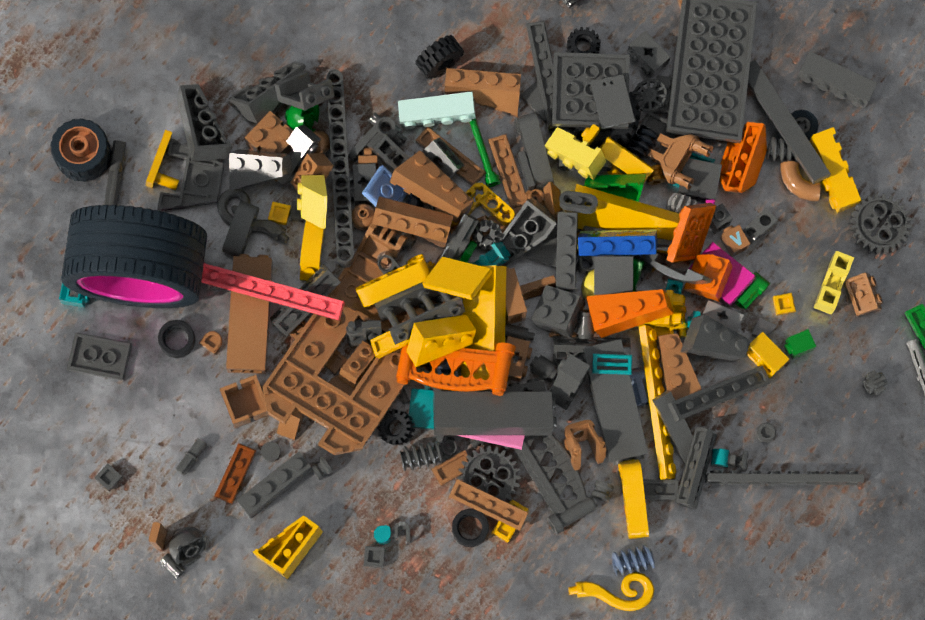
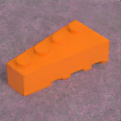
(627, 310)

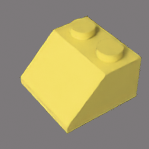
(313, 199)

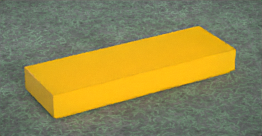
(624, 158)

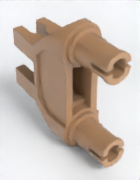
(677, 155)

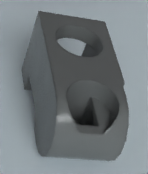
(760, 225)

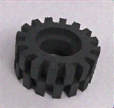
(583, 34)
(404, 435)

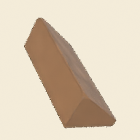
(551, 196)

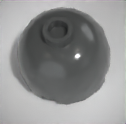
(187, 545)

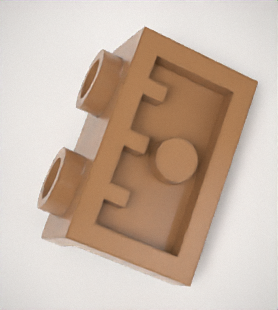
(863, 293)

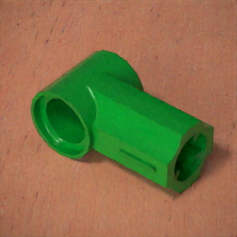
(756, 288)

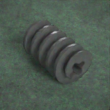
(779, 149)
(420, 456)

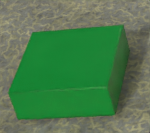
(468, 252)

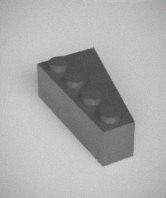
(201, 129)

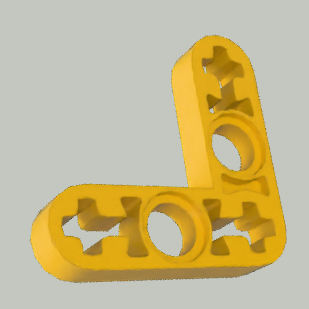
(483, 200)

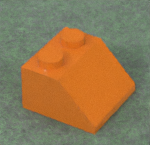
(714, 268)

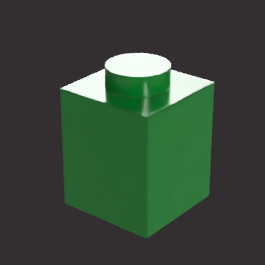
(799, 344)

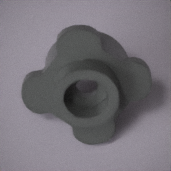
(454, 448)

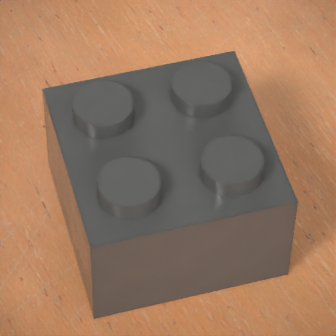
(558, 311)

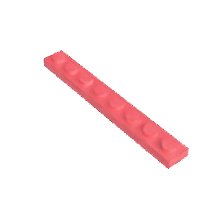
(272, 292)

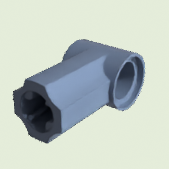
(639, 386)

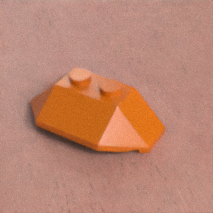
(744, 160)

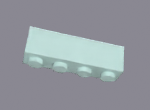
(436, 110)

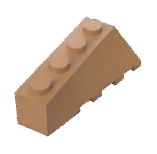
(488, 88)
(413, 220)

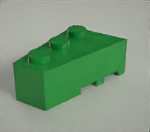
(623, 185)

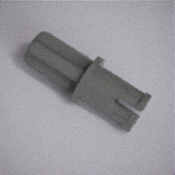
(191, 456)

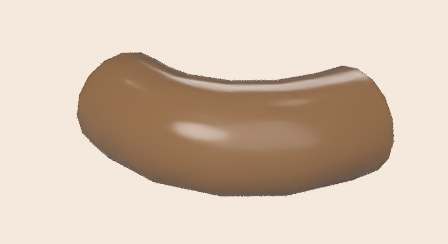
(797, 184)

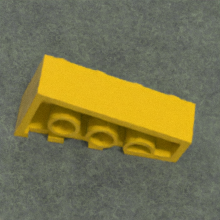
(839, 186)

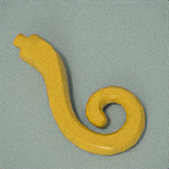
(587, 589)

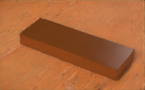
(235, 473)

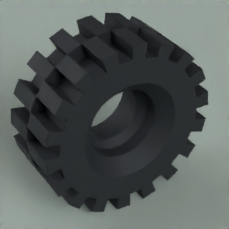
(439, 56)

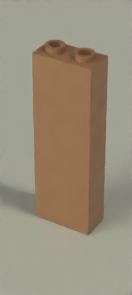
(249, 320)

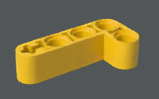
(394, 281)
(634, 498)

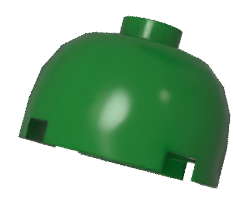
(297, 117)

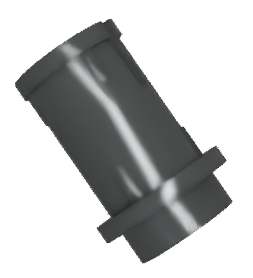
(171, 565)

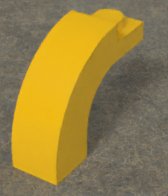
(311, 250)

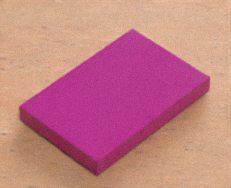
(739, 277)

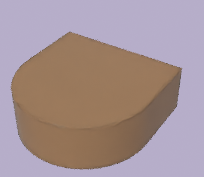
(212, 341)

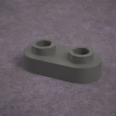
(578, 202)

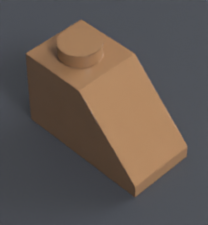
(292, 426)

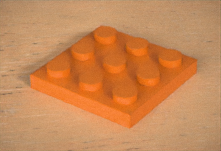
(690, 232)

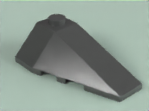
(262, 98)
(527, 229)

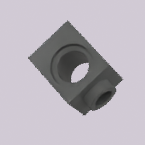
(720, 219)

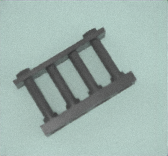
(410, 298)

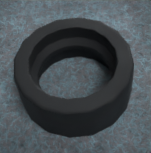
(169, 326)
(472, 513)

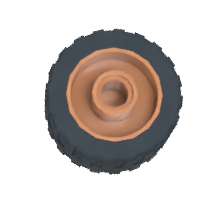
(81, 150)

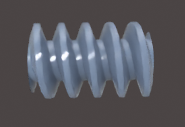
(632, 559)

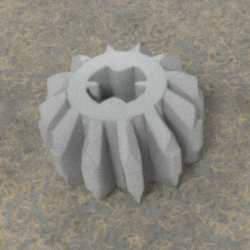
(678, 201)

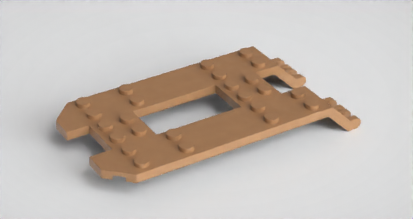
(296, 382)

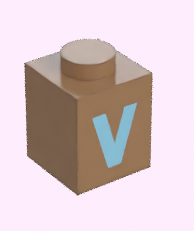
(734, 240)

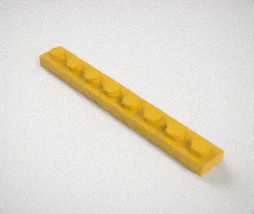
(654, 375)

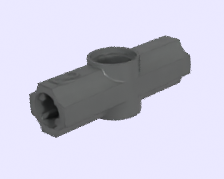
(460, 237)

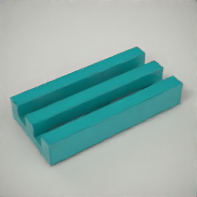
(613, 364)

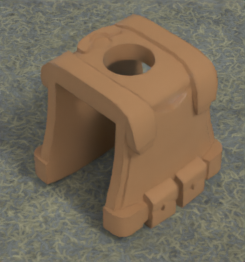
(588, 433)

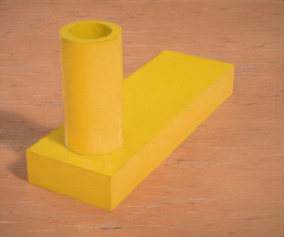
(154, 175)

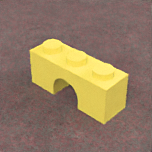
(833, 282)

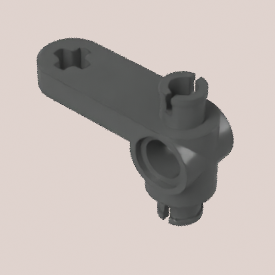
(377, 122)

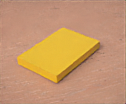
(457, 278)

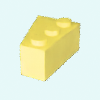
(575, 153)

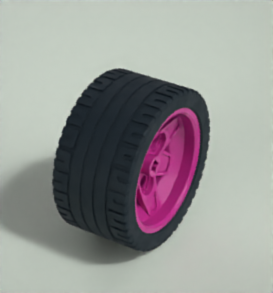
(134, 256)

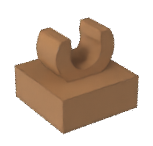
(368, 158)

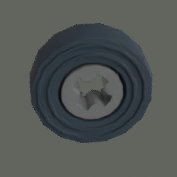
(810, 121)

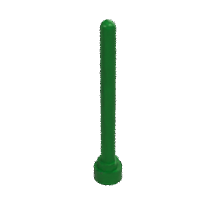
(492, 179)

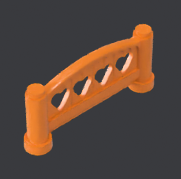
(496, 362)

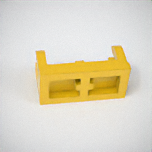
(766, 353)

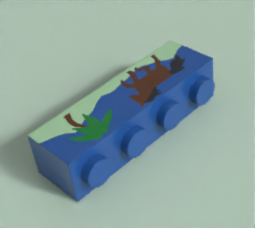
(617, 242)

